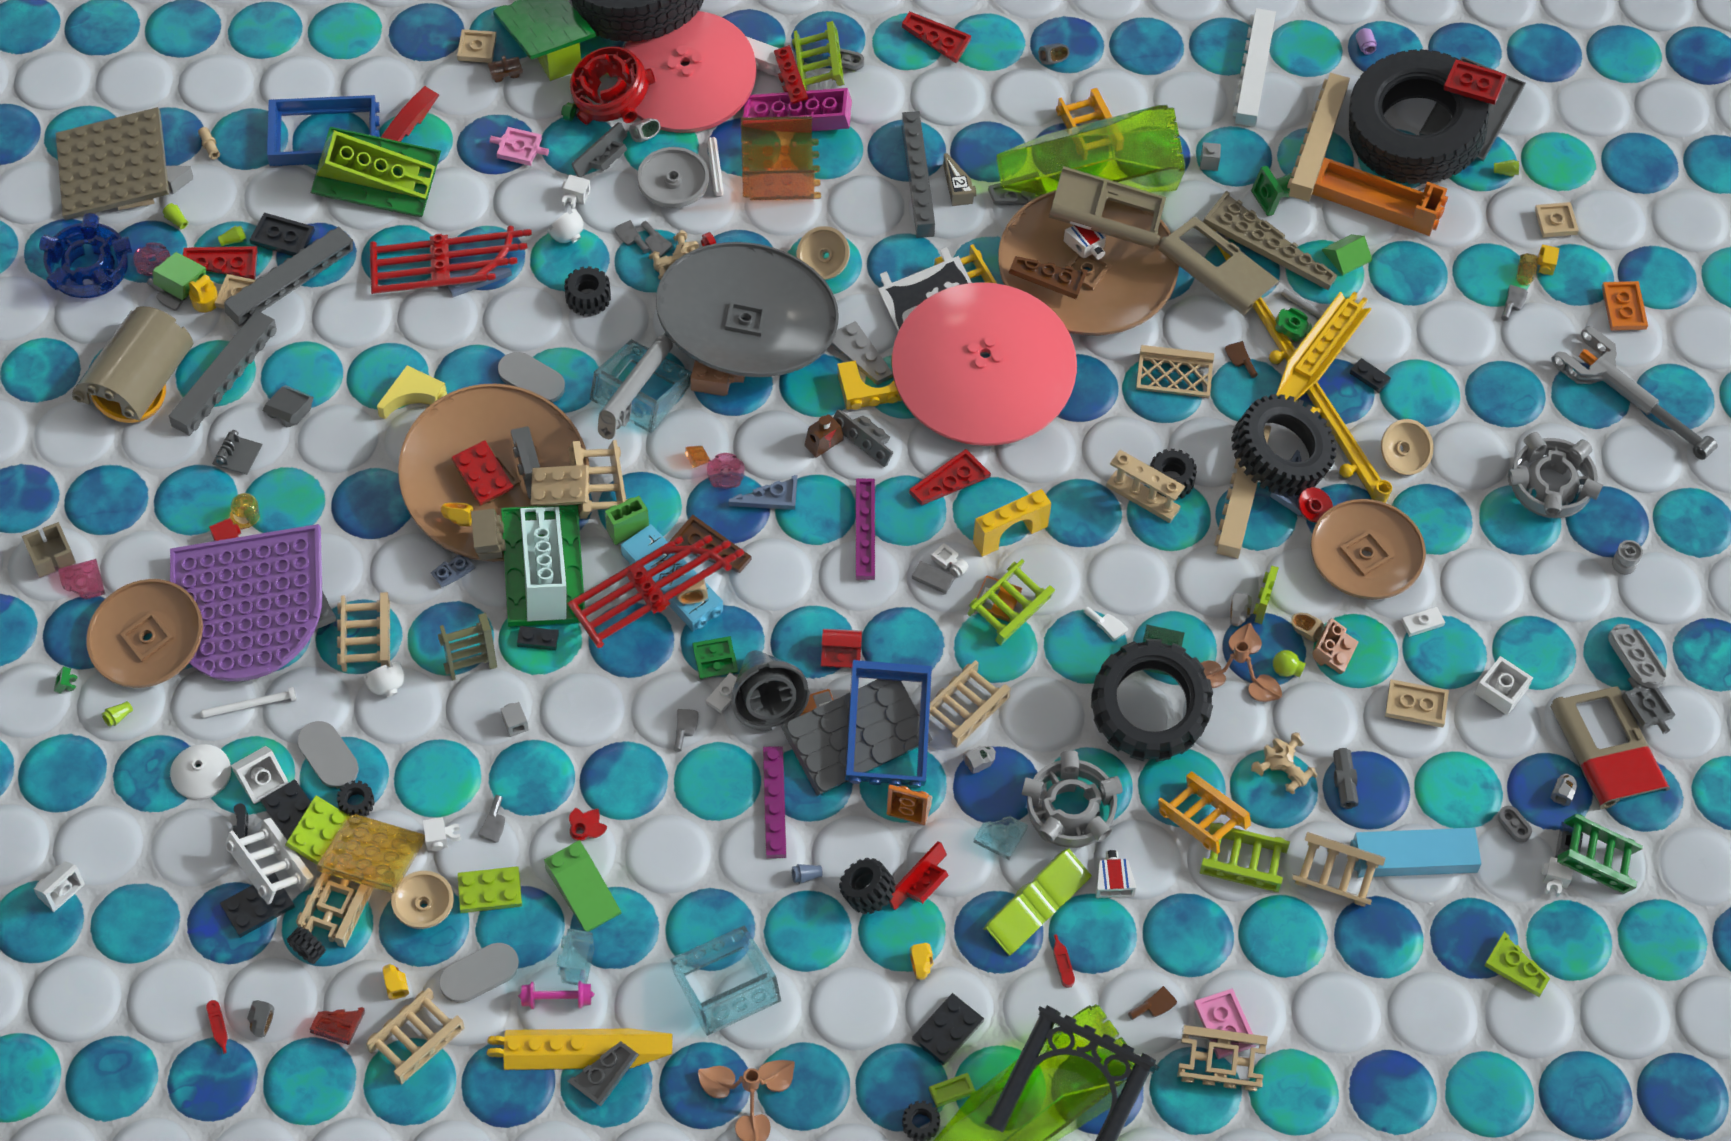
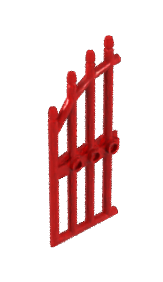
(439, 258)
(646, 586)

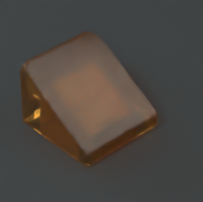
(696, 455)

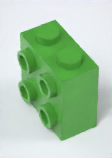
(176, 275)
(626, 519)

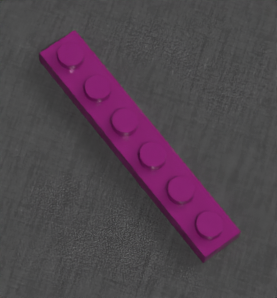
(865, 529)
(774, 802)

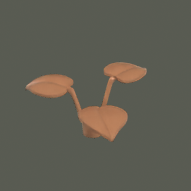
(1245, 642)
(719, 1080)

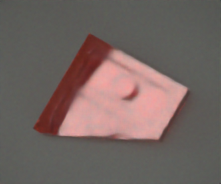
(337, 1024)

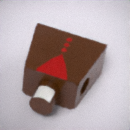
(823, 435)

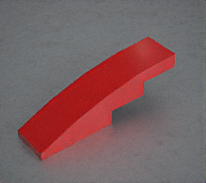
(410, 114)

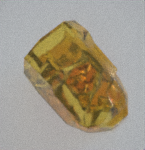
(1526, 269)

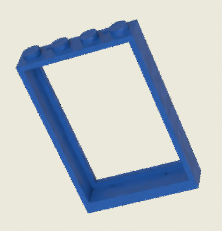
(310, 106)
(896, 672)

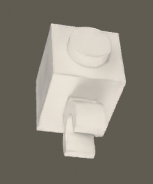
(575, 190)
(437, 834)
(1556, 875)

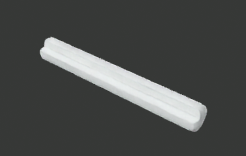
(715, 166)

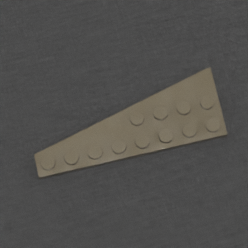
(1260, 236)

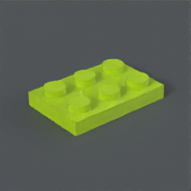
(316, 830)
(489, 889)

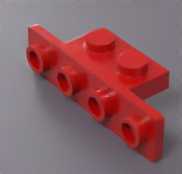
(790, 75)
(922, 878)

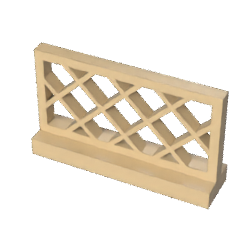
(1173, 357)

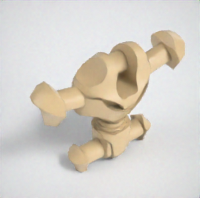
(663, 263)
(1281, 758)

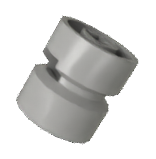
(1627, 557)

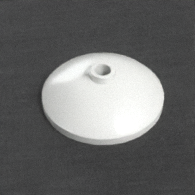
(204, 780)

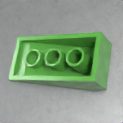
(582, 886)

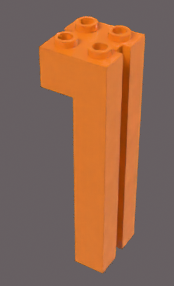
(1381, 196)

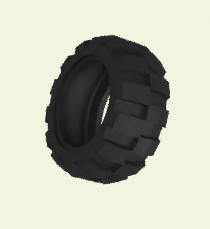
(1164, 658)

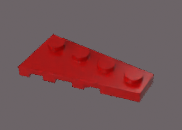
(937, 35)
(226, 260)
(952, 476)

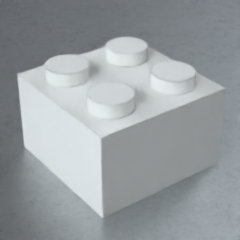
(1503, 685)

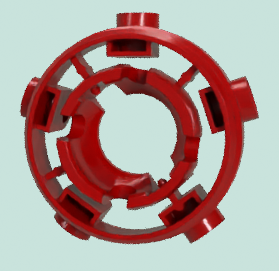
(618, 100)

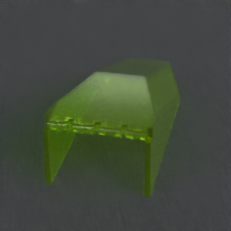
(1127, 149)
(1057, 1098)

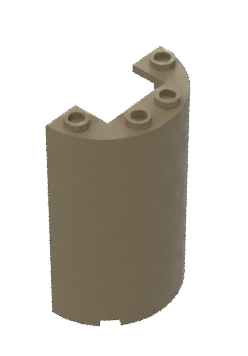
(136, 361)

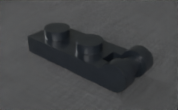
(242, 816)

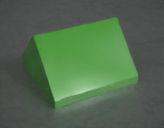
(1348, 253)

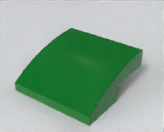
(715, 657)

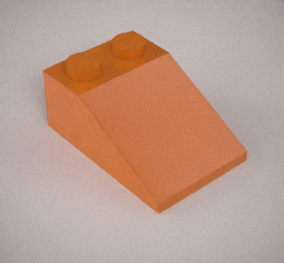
(908, 804)

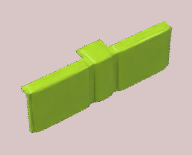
(1037, 901)

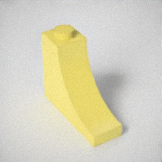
(411, 388)

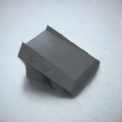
(288, 405)

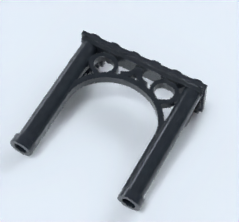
(1030, 1059)

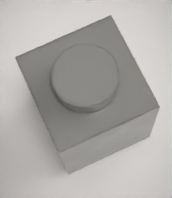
(1210, 156)
(514, 719)

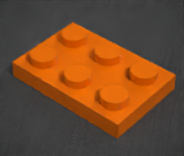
(1624, 305)

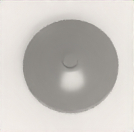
(673, 177)

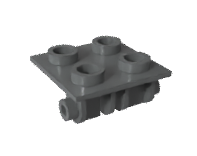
(237, 453)

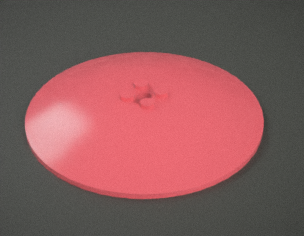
(978, 397)

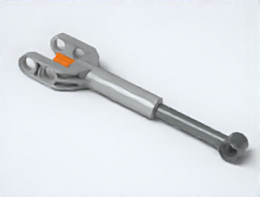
(1605, 370)

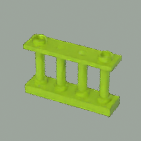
(833, 61)
(1017, 620)
(1247, 876)

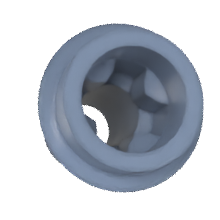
(803, 873)

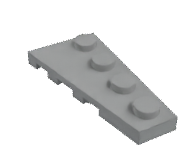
(857, 347)

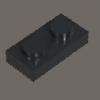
(1370, 375)
(537, 638)

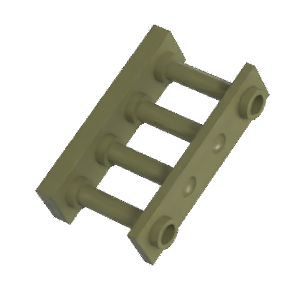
(486, 646)

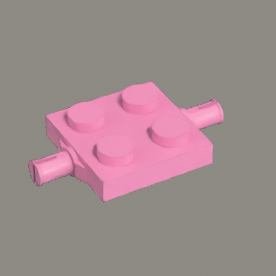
(519, 146)

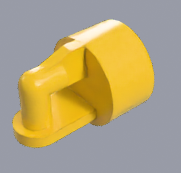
(203, 294)

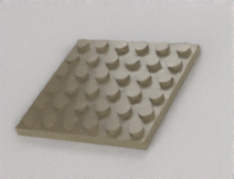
(112, 163)

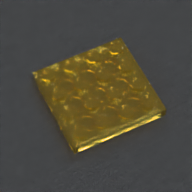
(371, 853)

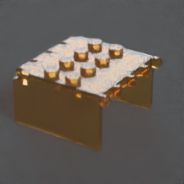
(778, 158)

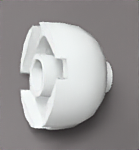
(567, 227)
(385, 679)

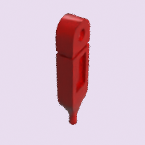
(1063, 964)
(217, 1024)

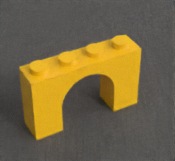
(858, 394)
(1031, 509)

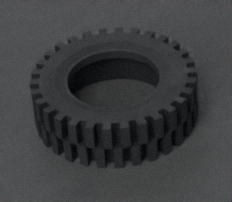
(1267, 465)

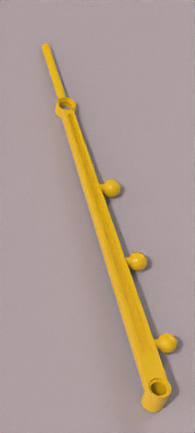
(1377, 488)

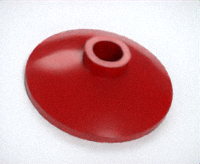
(1316, 498)

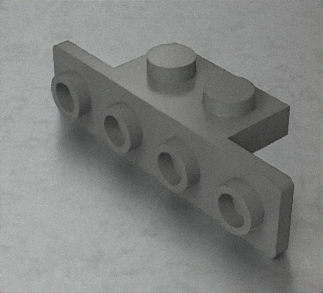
(602, 152)
(865, 436)
(526, 455)

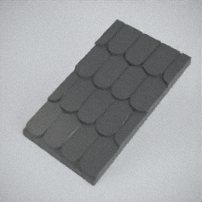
(1498, 113)
(884, 731)

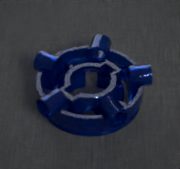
(102, 273)

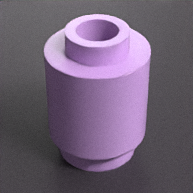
(1366, 41)

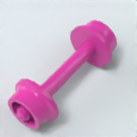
(529, 995)

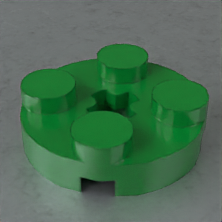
(1284, 324)

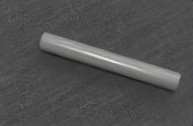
(1309, 308)

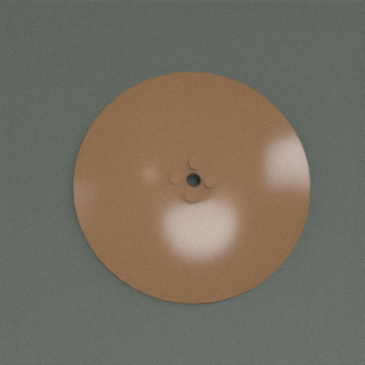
(1119, 290)
(459, 422)

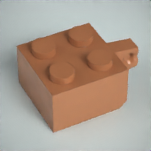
(711, 380)

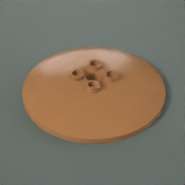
(1374, 527)
(127, 616)

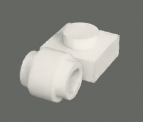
(948, 557)

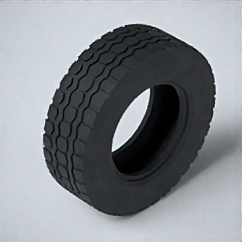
(636, 18)
(1414, 156)

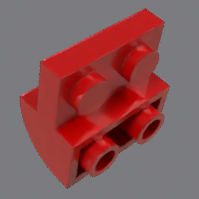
(840, 647)

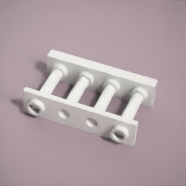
(287, 859)

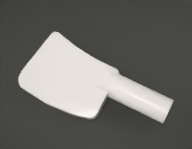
(1109, 624)

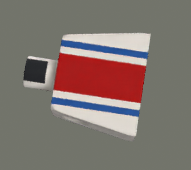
(1085, 241)
(1114, 877)

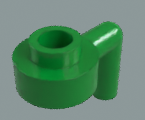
(569, 111)

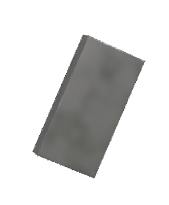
(933, 577)

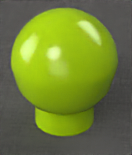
(1287, 664)

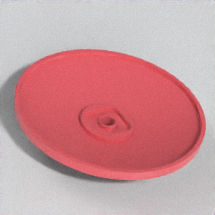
(705, 90)

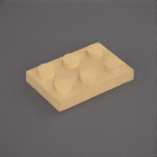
(559, 485)
(1416, 703)

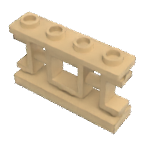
(349, 912)
(1223, 1039)

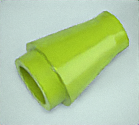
(1508, 167)
(174, 215)
(232, 236)
(116, 713)

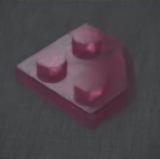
(83, 579)

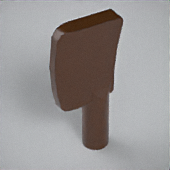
(1239, 357)
(1157, 1004)

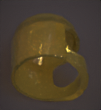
(245, 506)

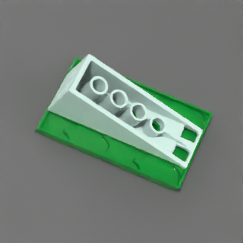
(542, 564)

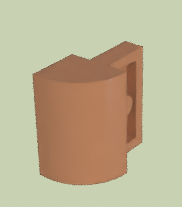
(1334, 647)

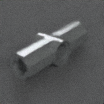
(1345, 778)

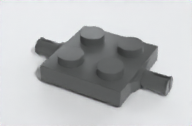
(1648, 706)

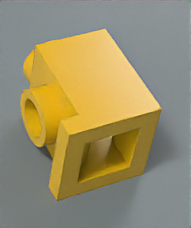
(1547, 259)

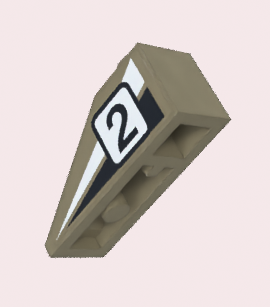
(958, 183)

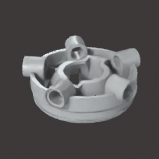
(1560, 457)
(1075, 825)

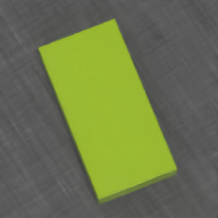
(951, 1090)

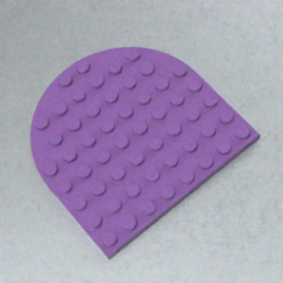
(254, 599)

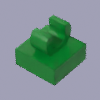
(62, 680)

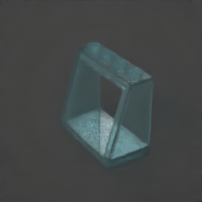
(645, 410)
(737, 1002)

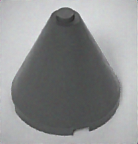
(768, 692)

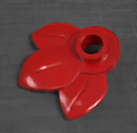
(587, 823)

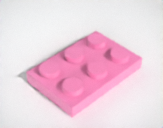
(1223, 1013)

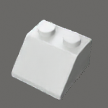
(259, 774)
(59, 885)

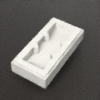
(1423, 621)
(721, 696)

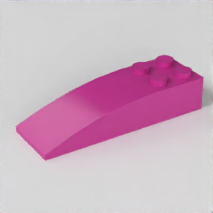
(828, 107)

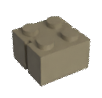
(488, 534)
(49, 554)

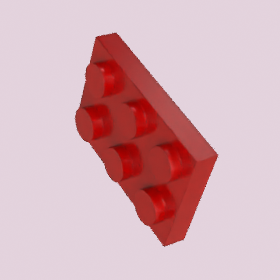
(1475, 82)
(482, 472)

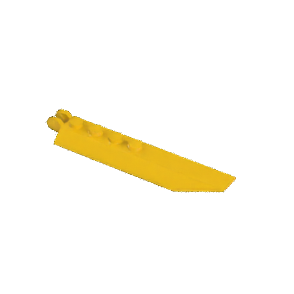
(1322, 345)
(574, 1047)

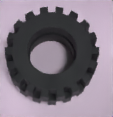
(587, 302)
(1179, 463)
(877, 892)

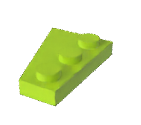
(1265, 593)
(1515, 966)

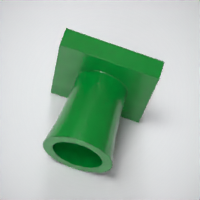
(1270, 190)

